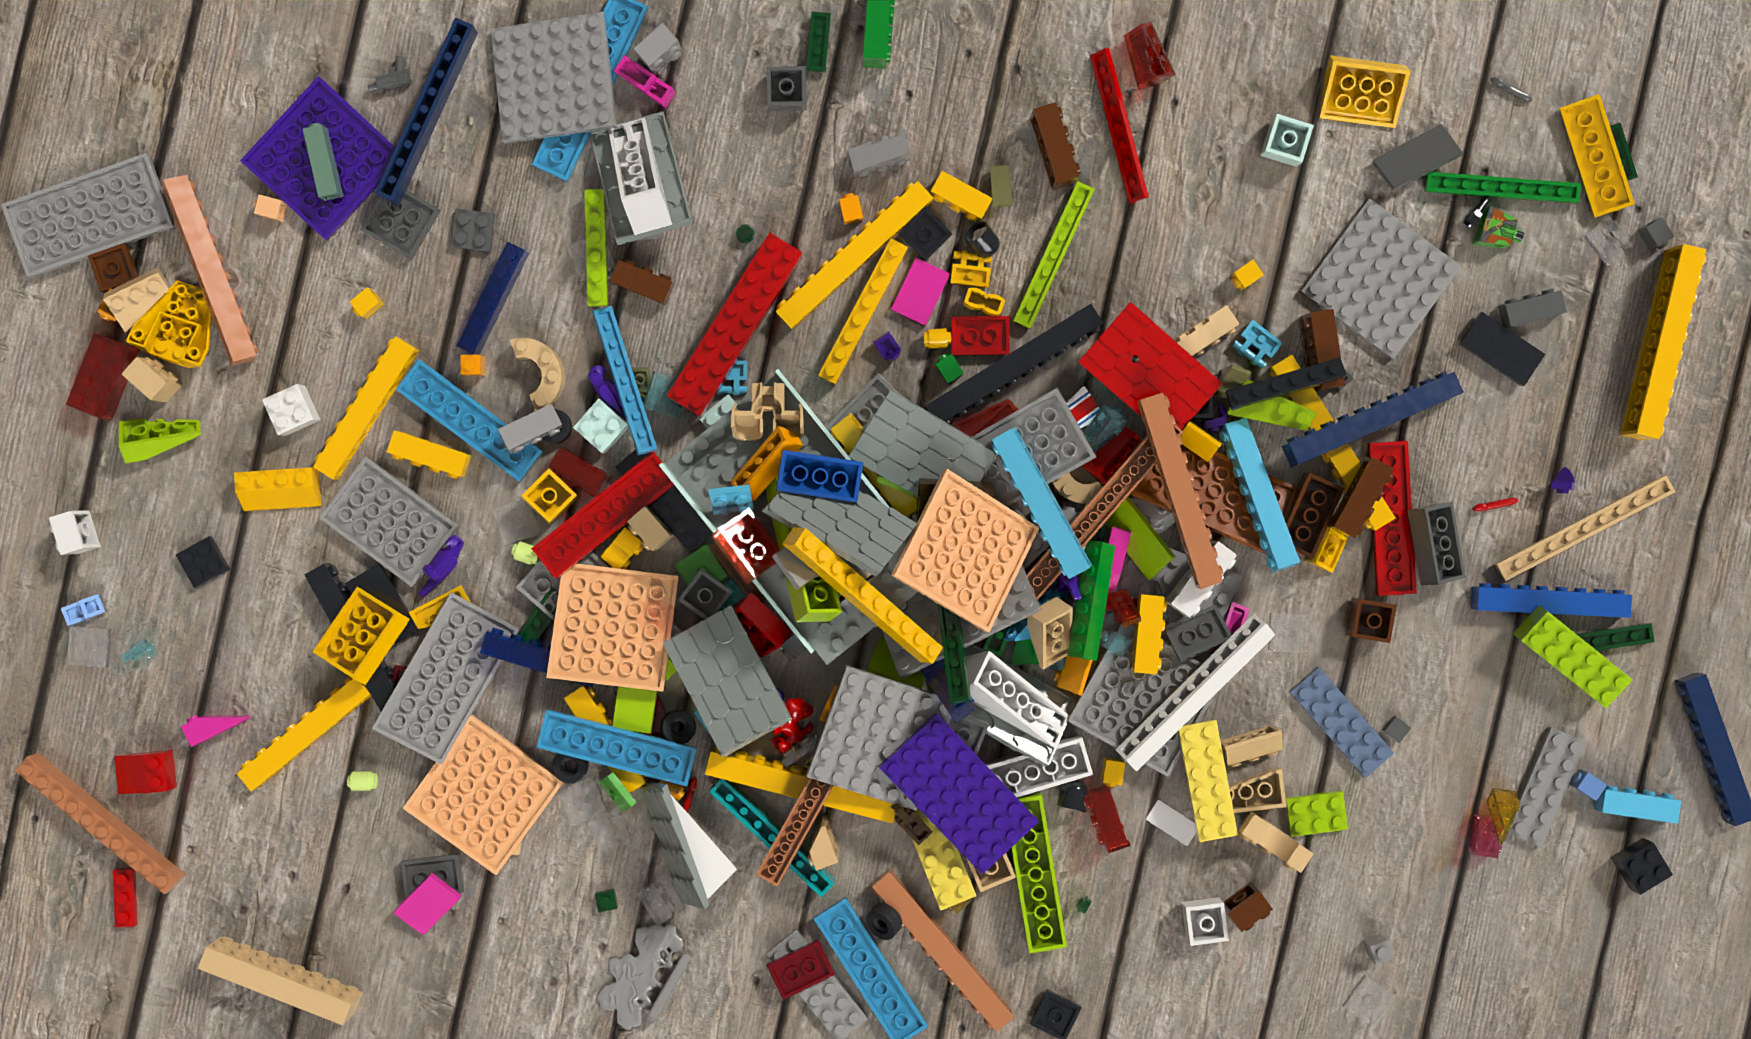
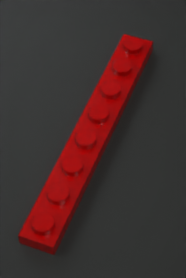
(1119, 125)

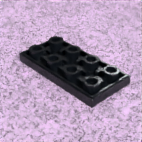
(1502, 349)
(378, 584)

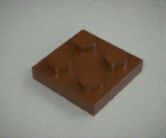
(113, 267)

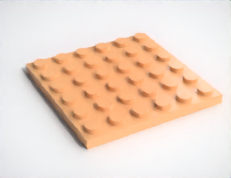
(965, 551)
(613, 627)
(484, 795)

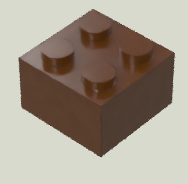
(1371, 620)
(1247, 907)

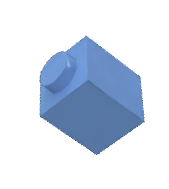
(1588, 784)

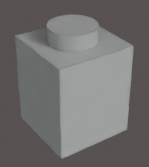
(1378, 949)

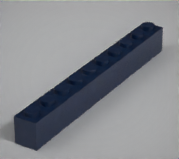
(426, 112)
(1372, 419)

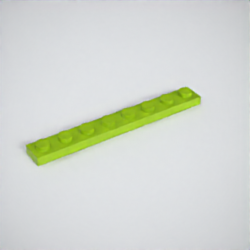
(1053, 255)

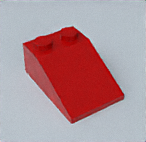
(145, 772)

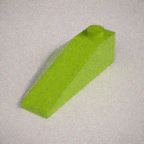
(145, 439)

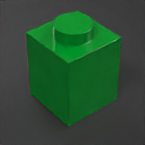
(948, 368)

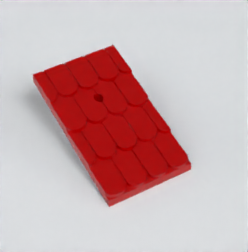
(1160, 369)

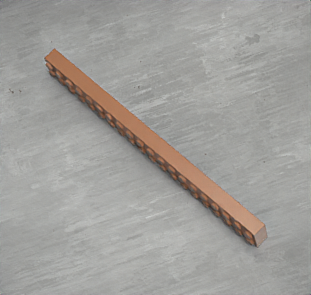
(1098, 510)
(794, 831)

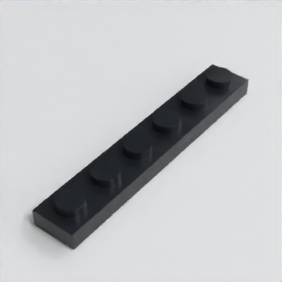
(1286, 383)

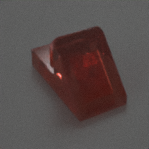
(1123, 608)

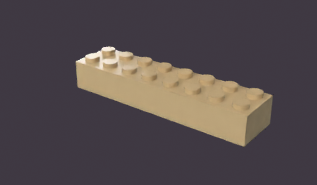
(280, 980)

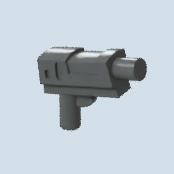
(395, 78)

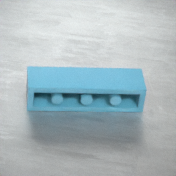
(1639, 805)

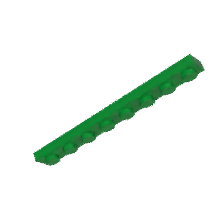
(1502, 187)

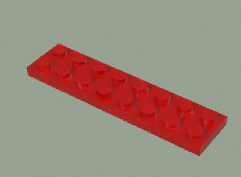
(603, 516)
(1394, 542)

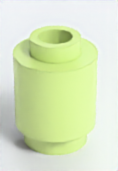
(523, 553)
(362, 781)

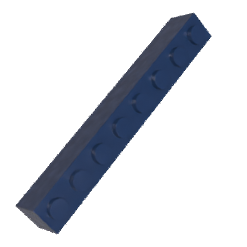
(1715, 748)

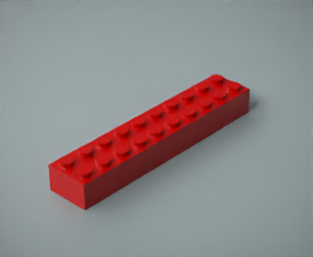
(735, 325)

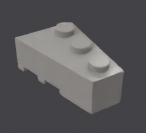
(879, 154)
(530, 429)

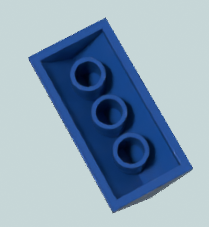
(819, 476)

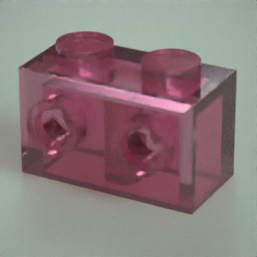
(1483, 837)

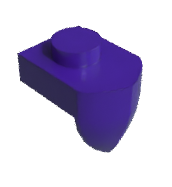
(887, 347)
(1214, 424)
(1563, 481)

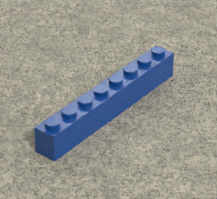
(1554, 601)

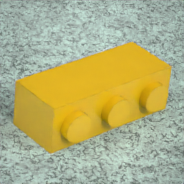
(960, 197)

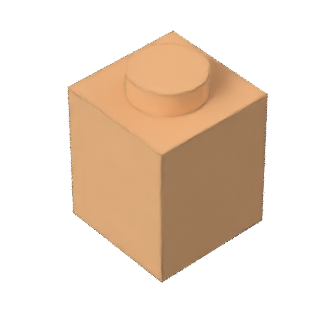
(270, 208)

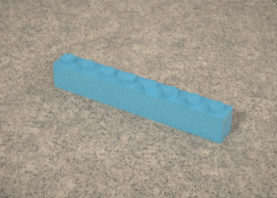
(1259, 495)
(1041, 503)

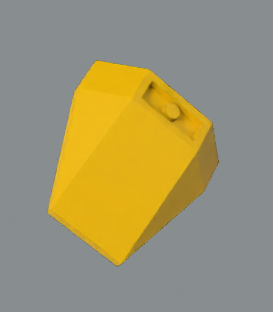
(175, 327)

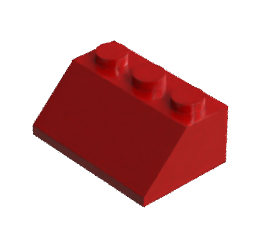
(1112, 455)
(761, 625)

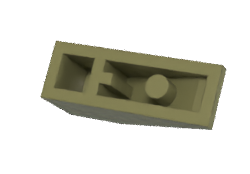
(1231, 378)

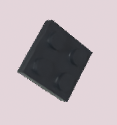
(925, 234)
(202, 562)
(1056, 1015)

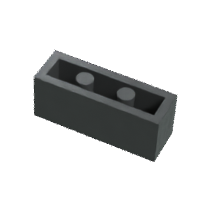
(1532, 308)

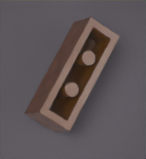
(642, 281)

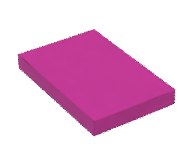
(920, 291)
(427, 903)

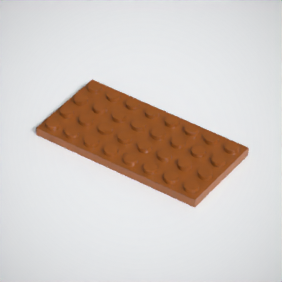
(1218, 495)

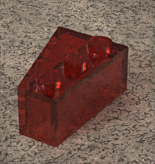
(1147, 57)
(978, 422)
(580, 472)
(1106, 819)

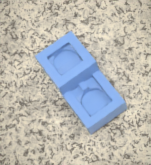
(83, 610)

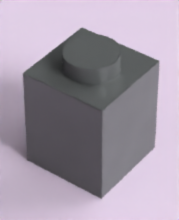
(1656, 234)

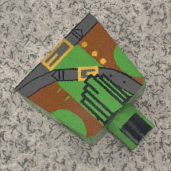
(1497, 229)

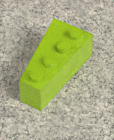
(1277, 411)

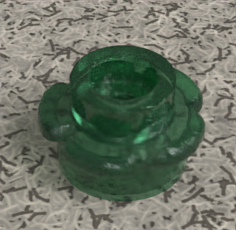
(750, 233)
(1083, 904)

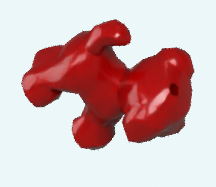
(791, 731)

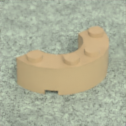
(551, 369)
(1073, 490)
(1274, 841)

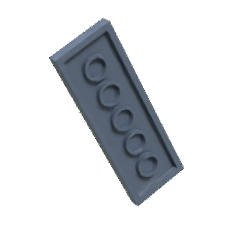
(1341, 722)

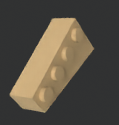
(1208, 331)
(1259, 791)

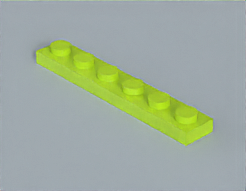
(596, 248)

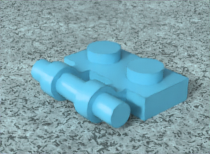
(1261, 340)
(738, 373)
(731, 499)

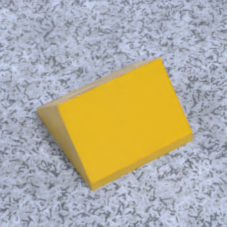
(1199, 441)
(1329, 550)

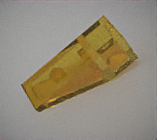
(1503, 809)

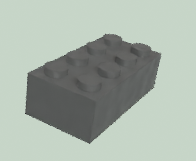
(1436, 544)

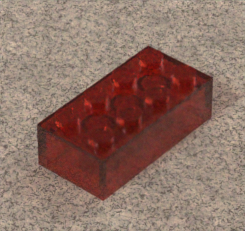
(100, 377)

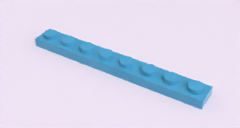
(624, 380)

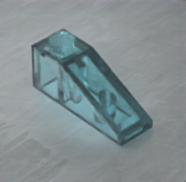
(1105, 426)

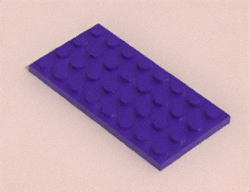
(958, 793)

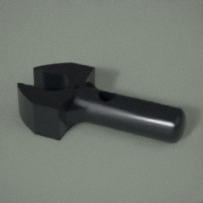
(1473, 217)

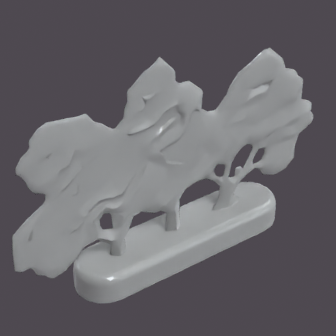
(637, 976)

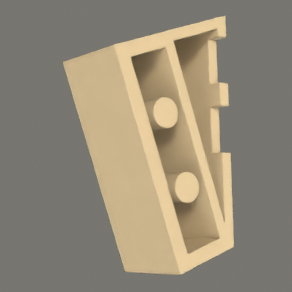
(136, 297)

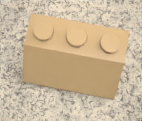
(1251, 745)
(823, 846)

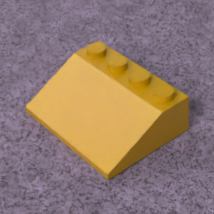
(1363, 91)
(361, 636)

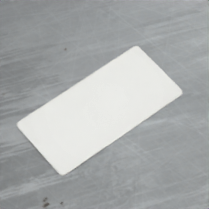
(1172, 822)

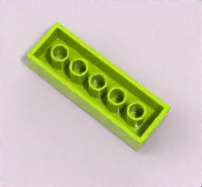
(1572, 656)

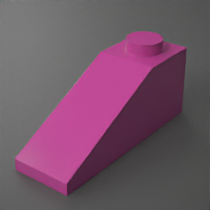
(1120, 539)
(205, 727)

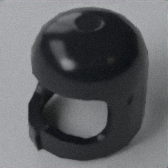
(986, 244)
(1072, 795)

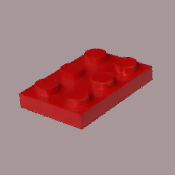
(980, 335)

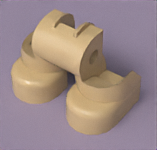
(749, 424)

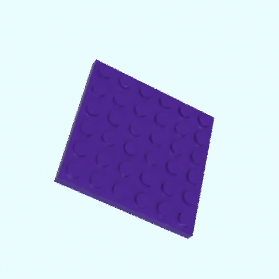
(284, 164)

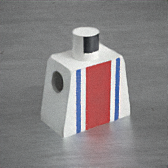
(1083, 407)

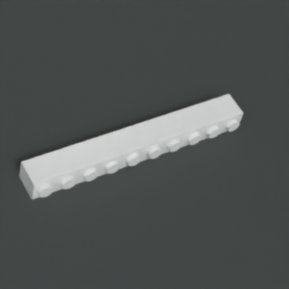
(1195, 692)

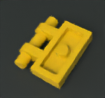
(970, 275)

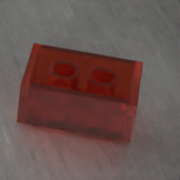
(747, 545)

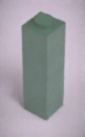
(322, 162)

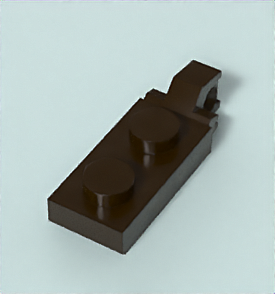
(911, 823)

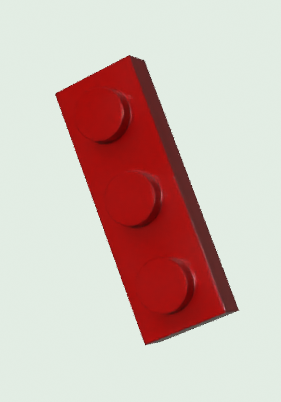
(125, 897)

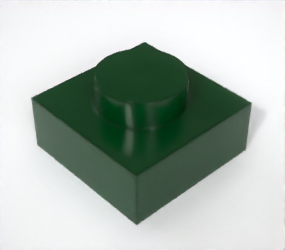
(606, 900)

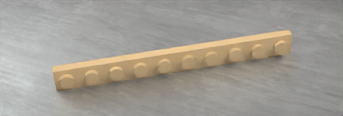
(1584, 528)

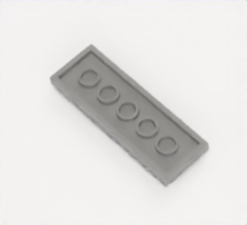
(1546, 785)
(826, 999)

